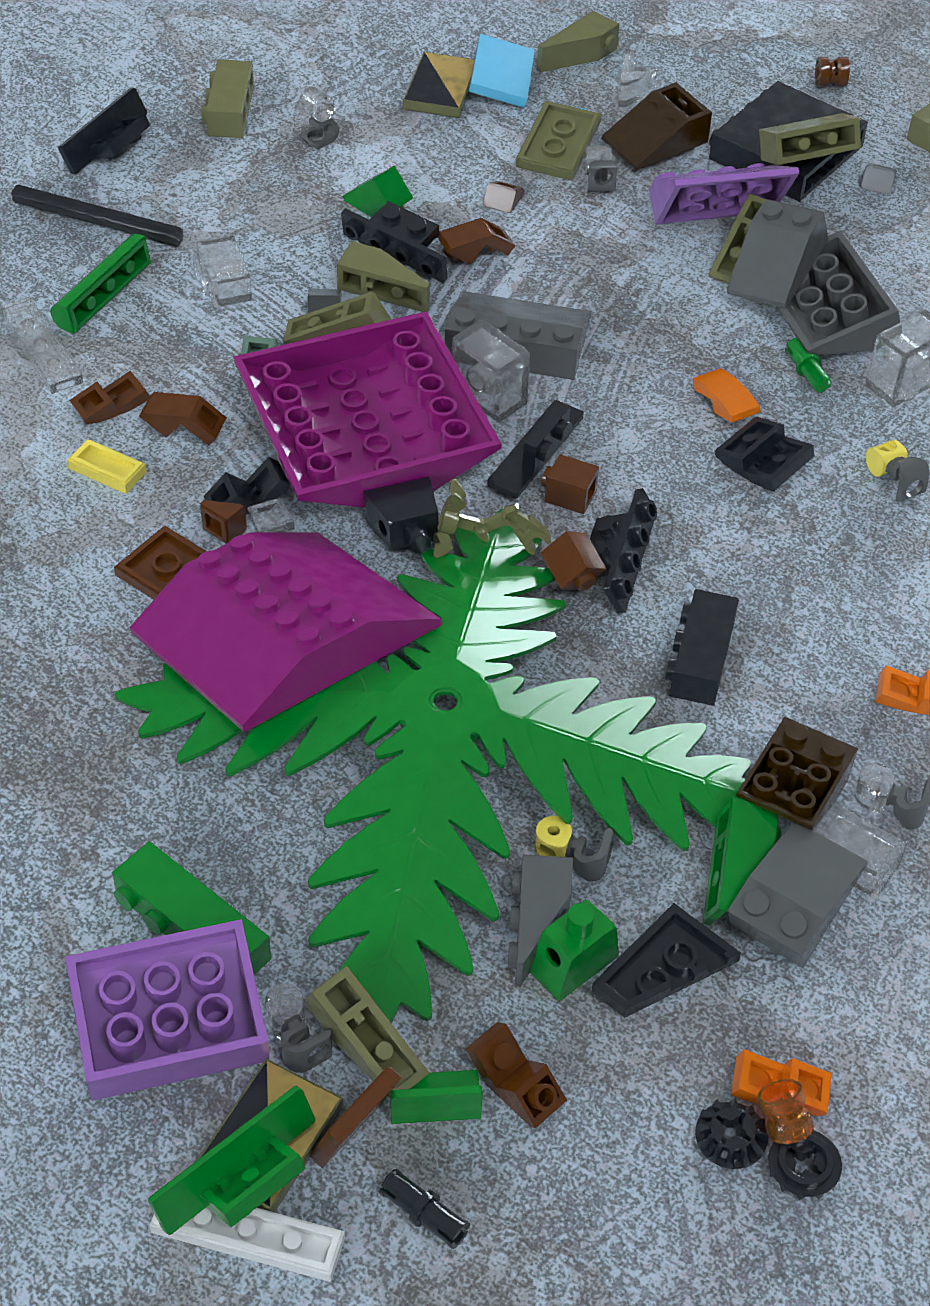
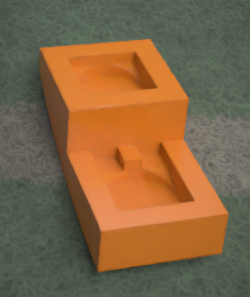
(728, 395)
(904, 690)
(755, 1072)

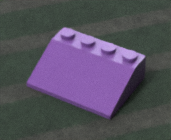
(716, 193)
(166, 1009)

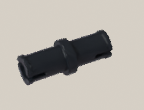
(424, 1208)

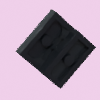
(764, 453)

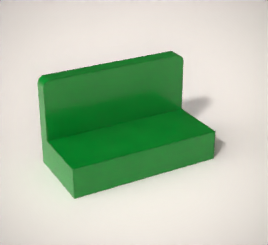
(439, 1098)

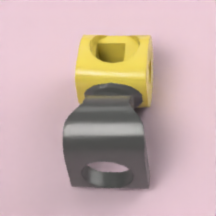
(892, 458)
(555, 839)

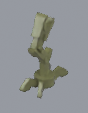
(524, 526)

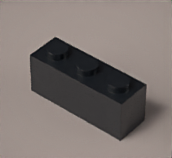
(701, 647)

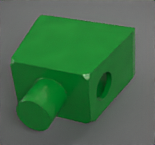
(580, 943)

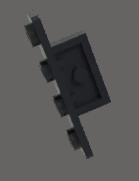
(107, 132)
(400, 235)
(535, 449)
(621, 546)

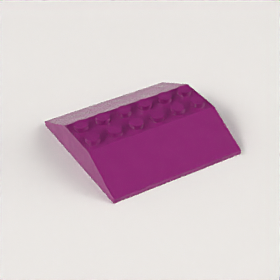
(367, 410)
(276, 622)

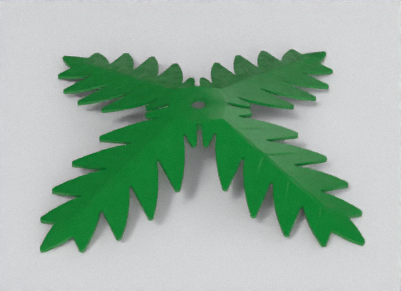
(427, 781)

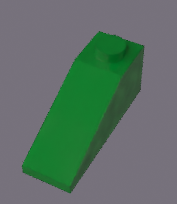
(740, 843)

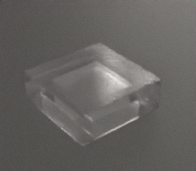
(271, 516)

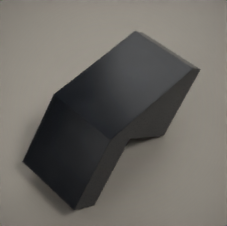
(263, 485)

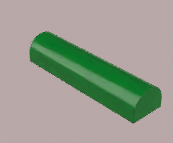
(101, 284)

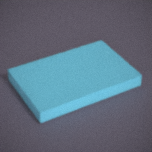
(502, 70)

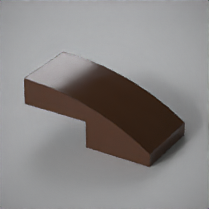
(102, 404)

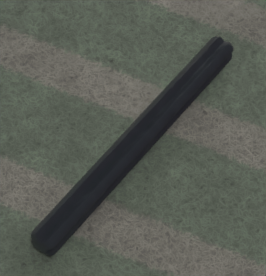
(97, 215)

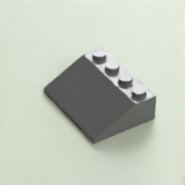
(839, 303)
(547, 331)

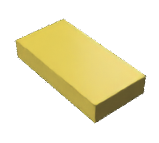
(106, 466)

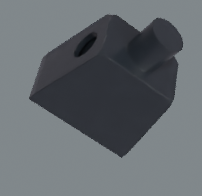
(403, 514)

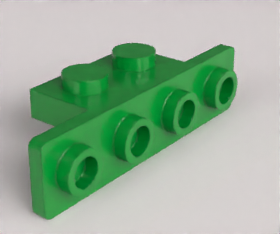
(239, 1169)

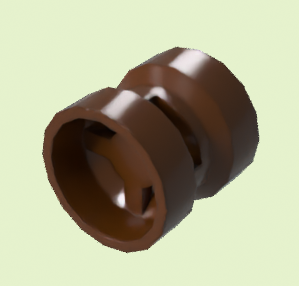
(832, 71)

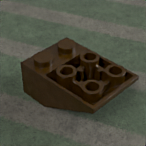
(660, 127)
(799, 773)

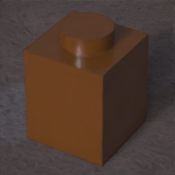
(570, 483)
(573, 561)

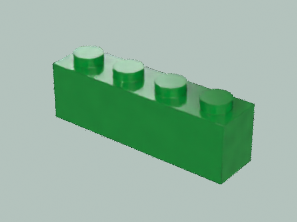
(177, 901)

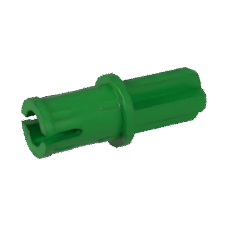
(808, 365)

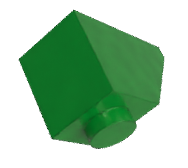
(377, 191)

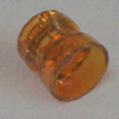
(787, 1116)

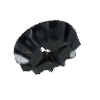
(735, 1152)
(826, 1166)

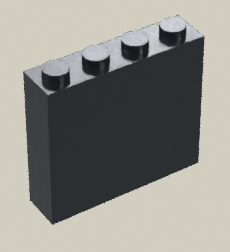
(739, 139)

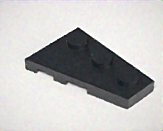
(662, 962)

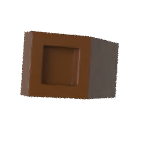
(469, 238)
(170, 410)
(520, 1083)

